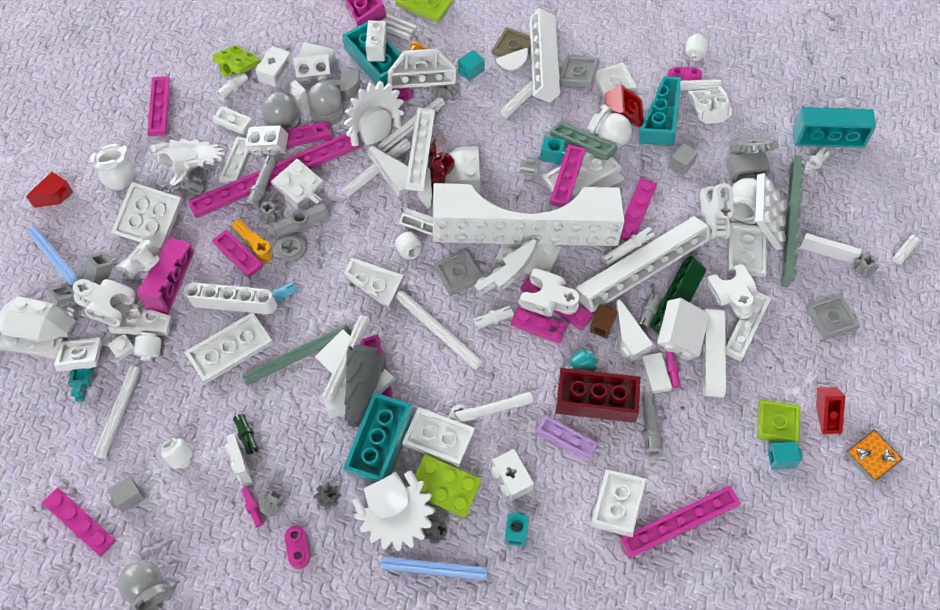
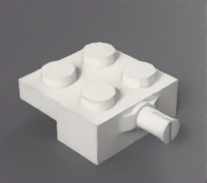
(298, 184)

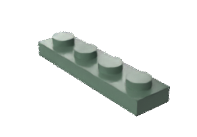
(580, 138)

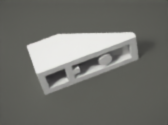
(391, 169)
(631, 337)

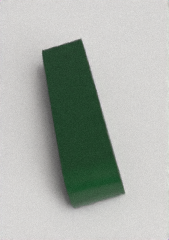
(683, 286)

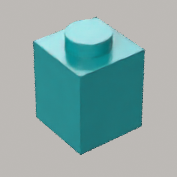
(471, 65)
(784, 455)

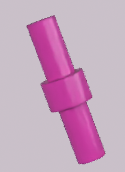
(673, 369)
(252, 506)

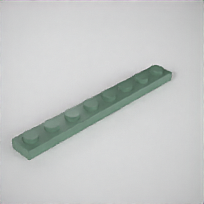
(792, 227)

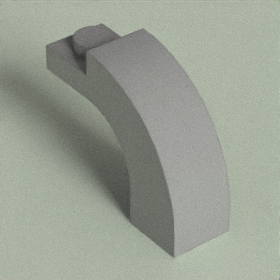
(95, 269)

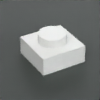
(121, 347)

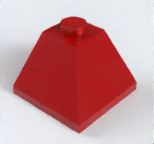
(625, 103)

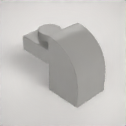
(348, 84)

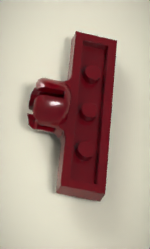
(439, 165)

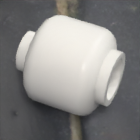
(697, 47)
(408, 245)
(147, 346)
(176, 453)

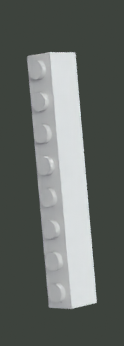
(643, 263)

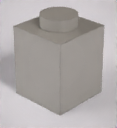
(683, 159)
(125, 495)

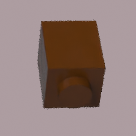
(603, 321)

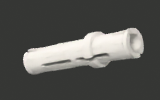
(634, 242)

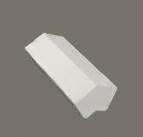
(417, 221)

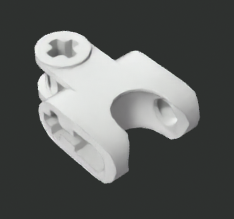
(718, 210)
(140, 260)
(735, 292)
(551, 296)
(101, 298)

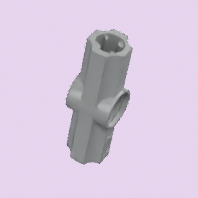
(309, 217)

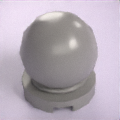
(325, 103)
(280, 110)
(143, 586)

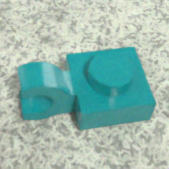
(79, 380)

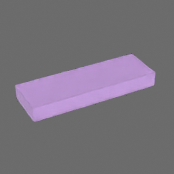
(566, 438)

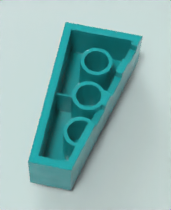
(661, 120)

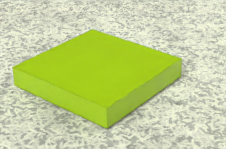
(778, 422)

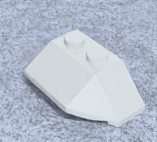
(421, 68)
(466, 167)
(34, 320)

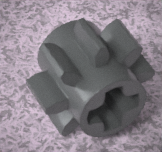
(331, 492)
(437, 531)

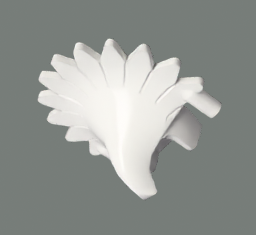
(373, 114)
(187, 156)
(395, 511)

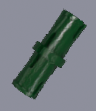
(245, 434)

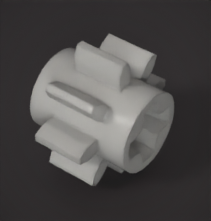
(529, 168)
(192, 186)
(269, 212)
(866, 265)
(271, 503)

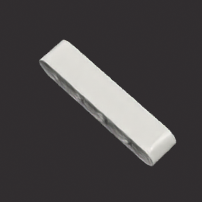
(230, 298)
(714, 355)

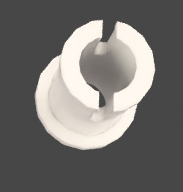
(817, 160)

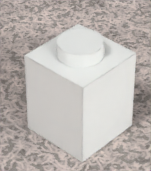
(336, 407)

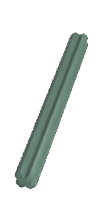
(292, 356)

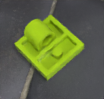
(235, 60)

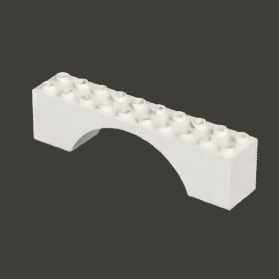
(466, 217)

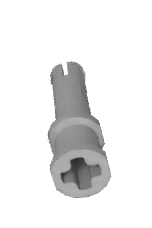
(258, 190)
(651, 434)

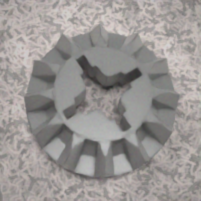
(444, 93)
(285, 243)

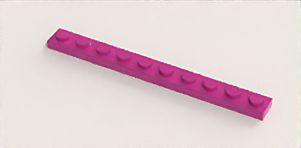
(241, 188)

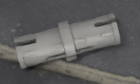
(649, 311)

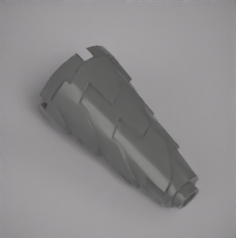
(362, 377)

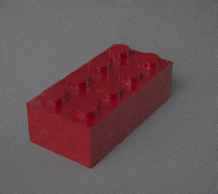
(598, 395)

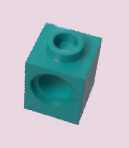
(552, 150)
(516, 538)

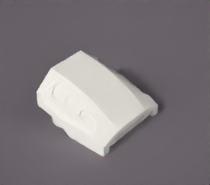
(711, 105)

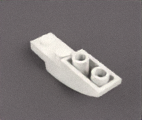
(514, 265)

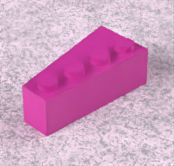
(365, 10)
(166, 276)

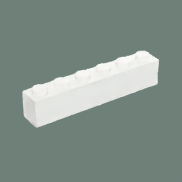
(544, 56)

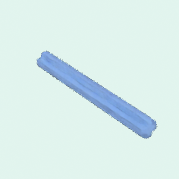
(52, 255)
(434, 568)

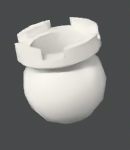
(611, 127)
(114, 167)
(744, 201)

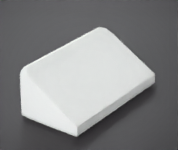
(311, 49)
(426, 196)

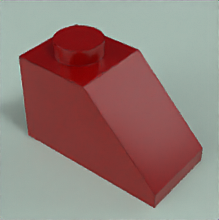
(49, 191)
(830, 410)

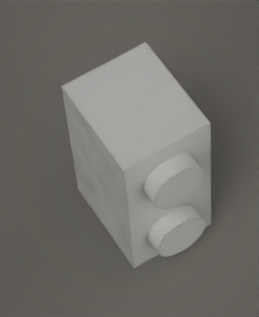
(747, 165)

